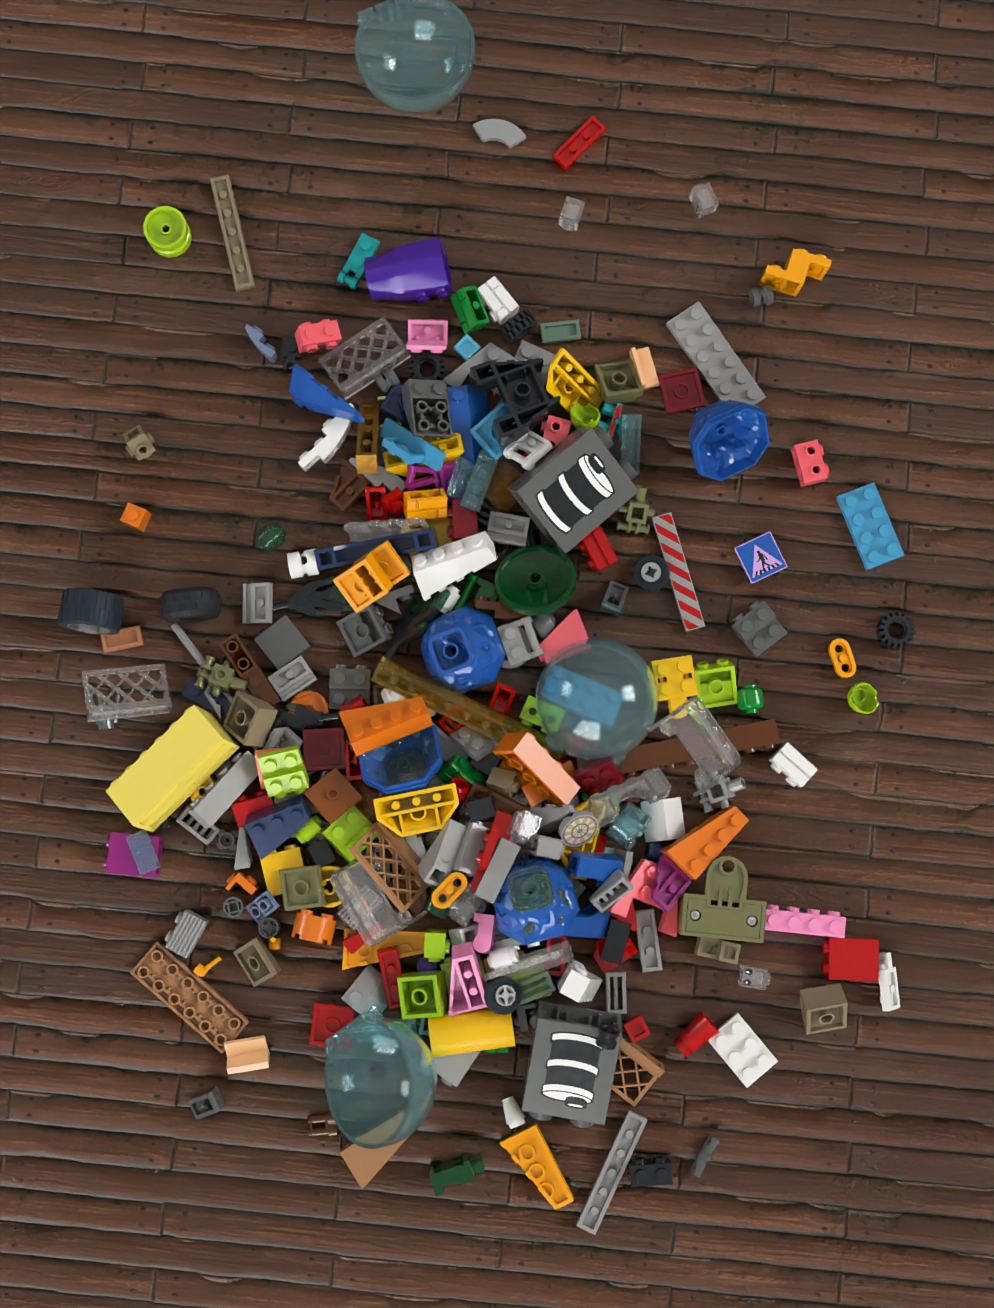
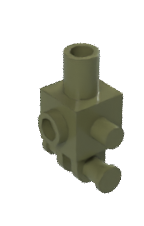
(636, 511)
(221, 677)

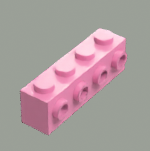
(807, 922)

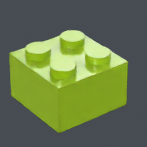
(347, 831)
(423, 994)

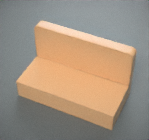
(644, 367)
(247, 1054)

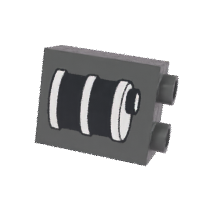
(575, 487)
(566, 1068)

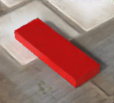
(579, 142)
(390, 970)

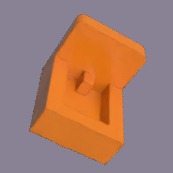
(247, 882)

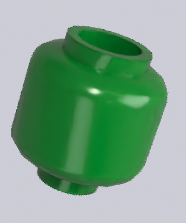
(750, 699)

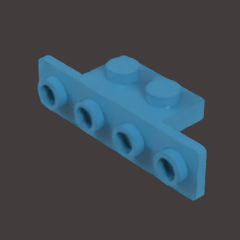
(411, 449)

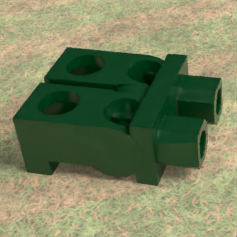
(455, 1171)

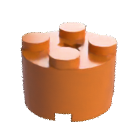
(313, 927)

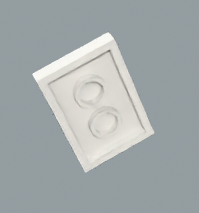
(742, 1050)

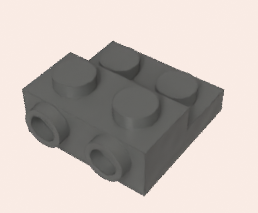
(758, 628)
(365, 629)
(348, 683)

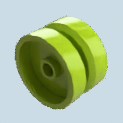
(167, 231)

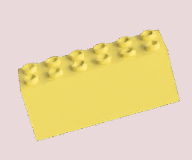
(172, 768)

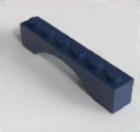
(402, 543)

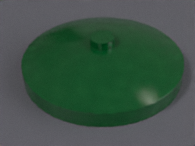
(535, 580)

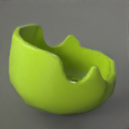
(584, 415)
(862, 698)

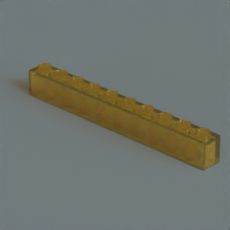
(452, 703)

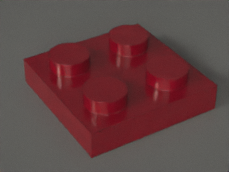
(681, 390)
(323, 748)
(599, 776)

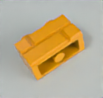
(425, 504)

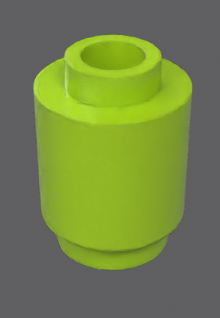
(309, 830)

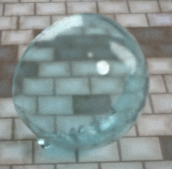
(415, 53)
(596, 700)
(378, 1080)

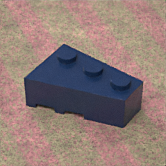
(277, 823)

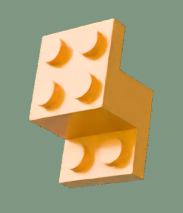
(796, 268)
(371, 576)

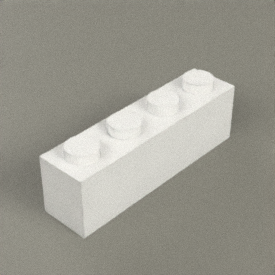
(452, 562)

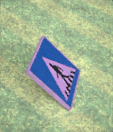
(760, 557)

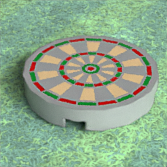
(578, 828)

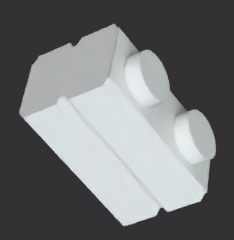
(497, 301)
(792, 765)

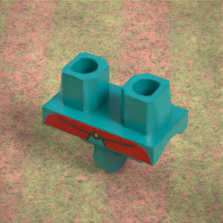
(613, 412)

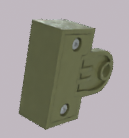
(723, 906)

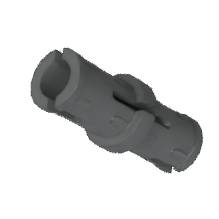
(704, 1155)

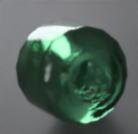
(271, 537)

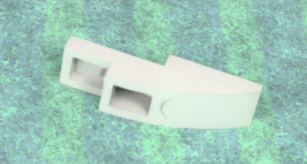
(325, 448)

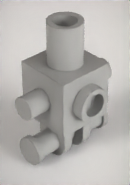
(721, 793)

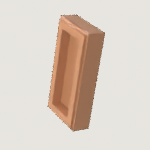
(125, 639)

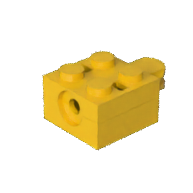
(675, 680)

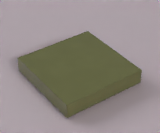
(302, 887)

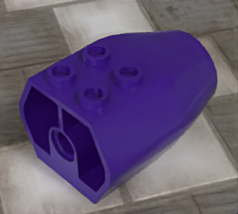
(410, 272)

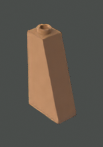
(367, 1162)

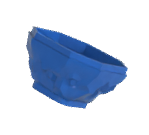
(728, 438)
(477, 649)

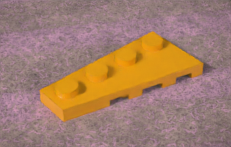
(408, 944)
(535, 1158)

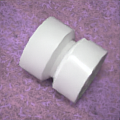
(298, 568)

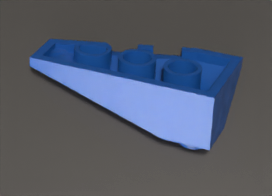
(318, 397)
(465, 412)

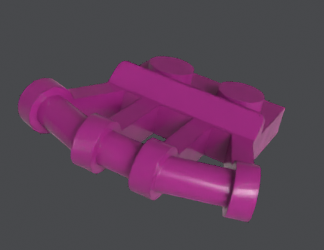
(440, 478)

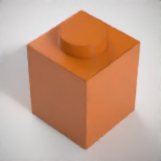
(135, 517)

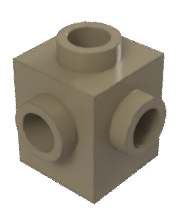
(139, 443)

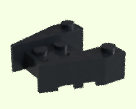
(520, 392)

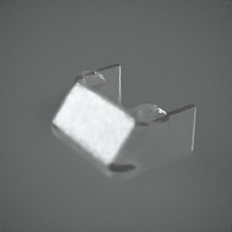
(703, 741)
(368, 904)

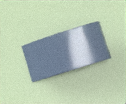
(258, 339)
(262, 906)

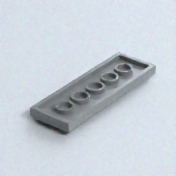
(714, 356)

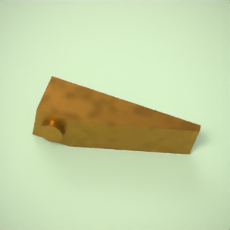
(368, 440)

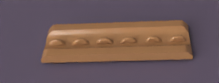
(189, 996)

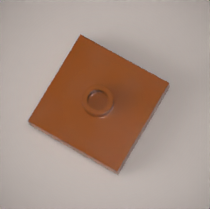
(333, 796)

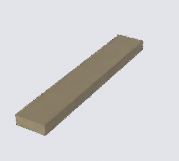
(232, 233)

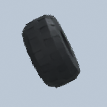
(190, 604)

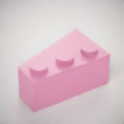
(466, 980)

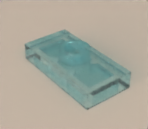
(143, 852)

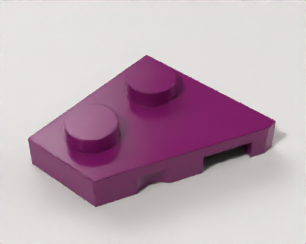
(668, 883)

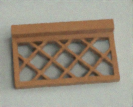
(401, 855)
(647, 1063)

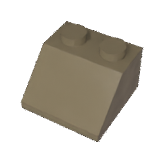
(249, 719)
(823, 1008)

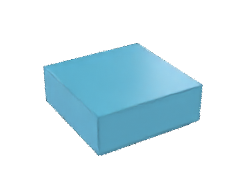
(467, 347)

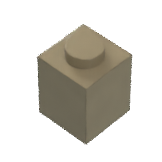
(503, 782)

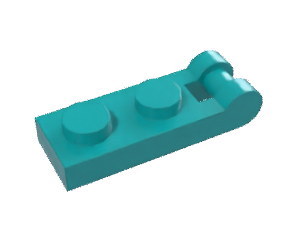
(365, 247)

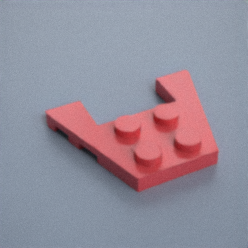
(642, 881)

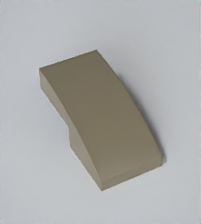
(718, 949)

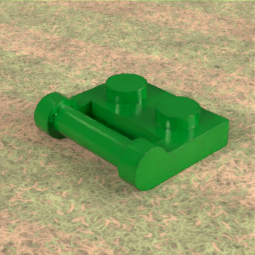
(486, 590)

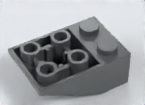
(427, 408)

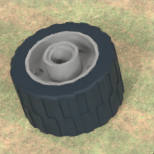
(91, 611)

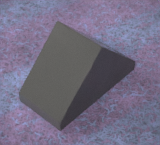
(614, 598)
(206, 1103)

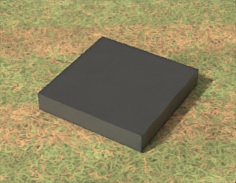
(282, 642)

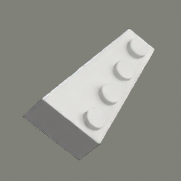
(578, 982)

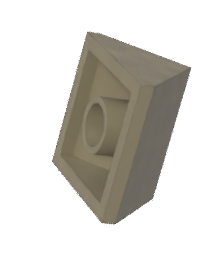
(257, 961)

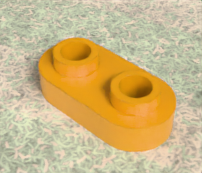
(844, 657)
(447, 887)

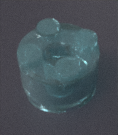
(629, 825)

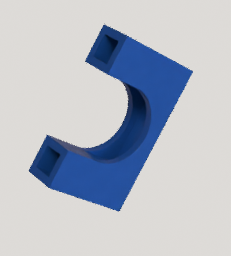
(599, 866)

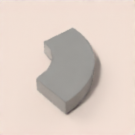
(499, 131)

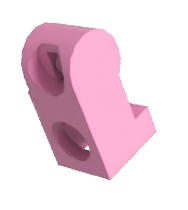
(486, 932)

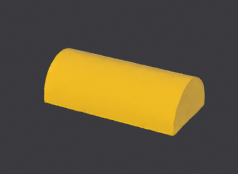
(470, 1032)

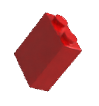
(851, 958)

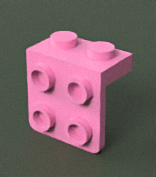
(427, 335)

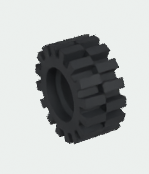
(518, 326)
(423, 358)
(906, 625)

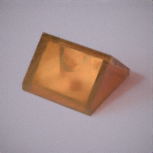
(497, 492)

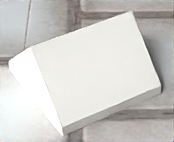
(666, 820)

